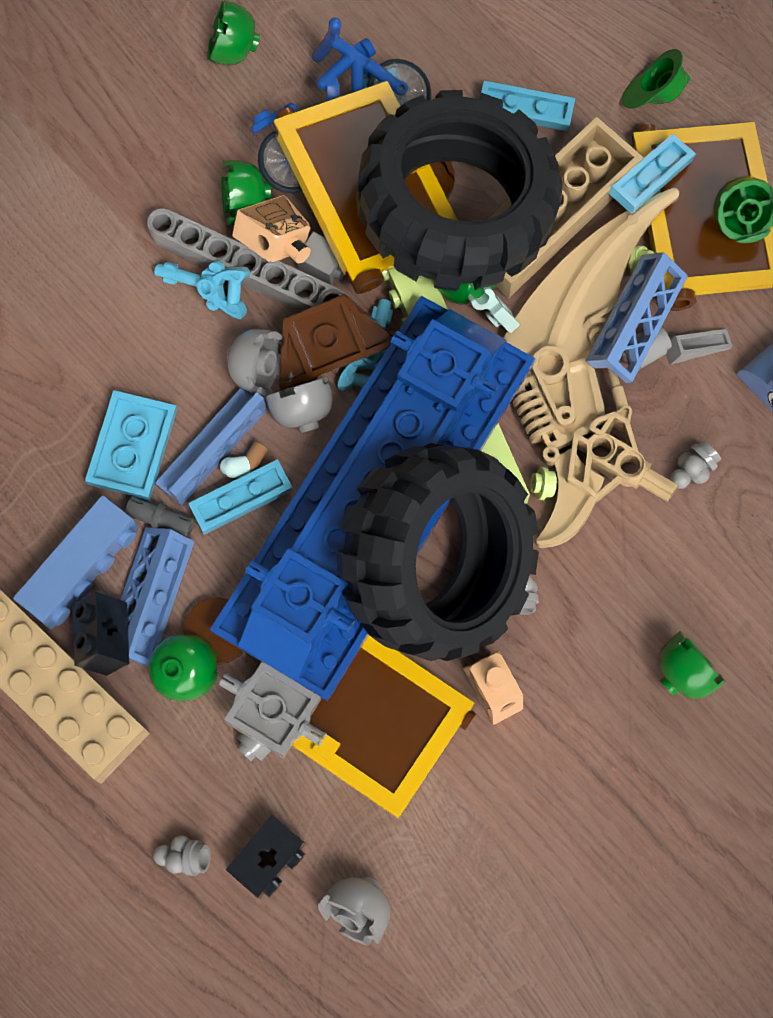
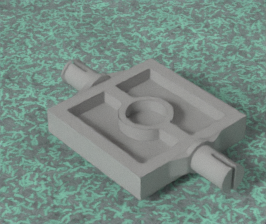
(272, 709)

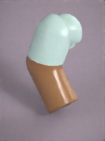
(243, 465)

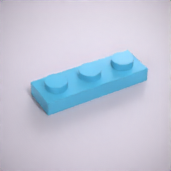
(543, 108)
(652, 173)
(240, 497)

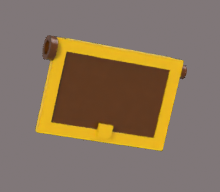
(325, 155)
(688, 226)
(386, 726)

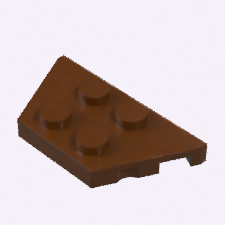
(328, 339)

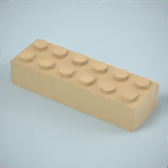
(587, 171)
(63, 696)

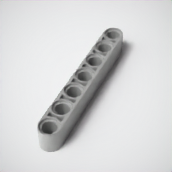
(238, 255)

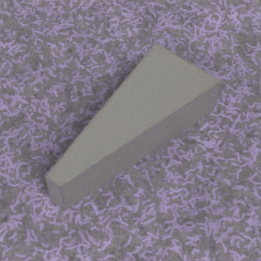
(698, 345)

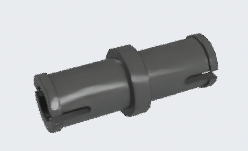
(159, 516)

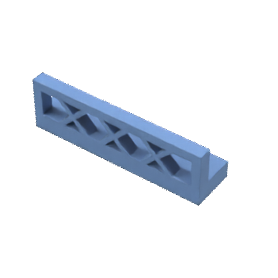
(633, 309)
(211, 446)
(158, 590)

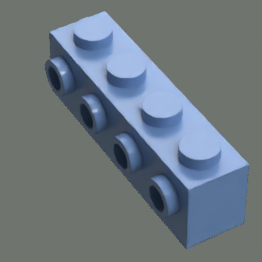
(77, 563)

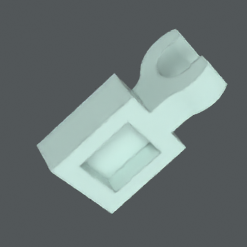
(497, 311)

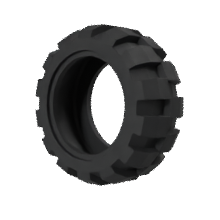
(469, 133)
(385, 540)

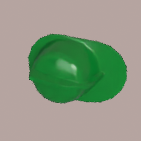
(659, 82)

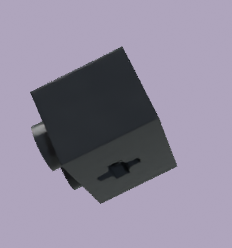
(100, 633)
(247, 865)

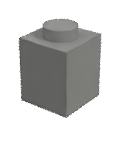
(321, 261)

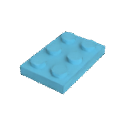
(131, 445)

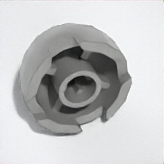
(255, 360)
(301, 404)
(358, 907)

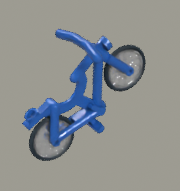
(402, 75)

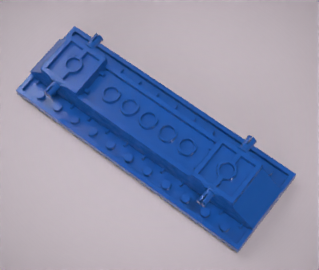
(433, 385)

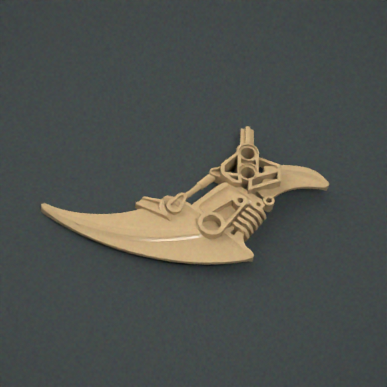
(565, 397)

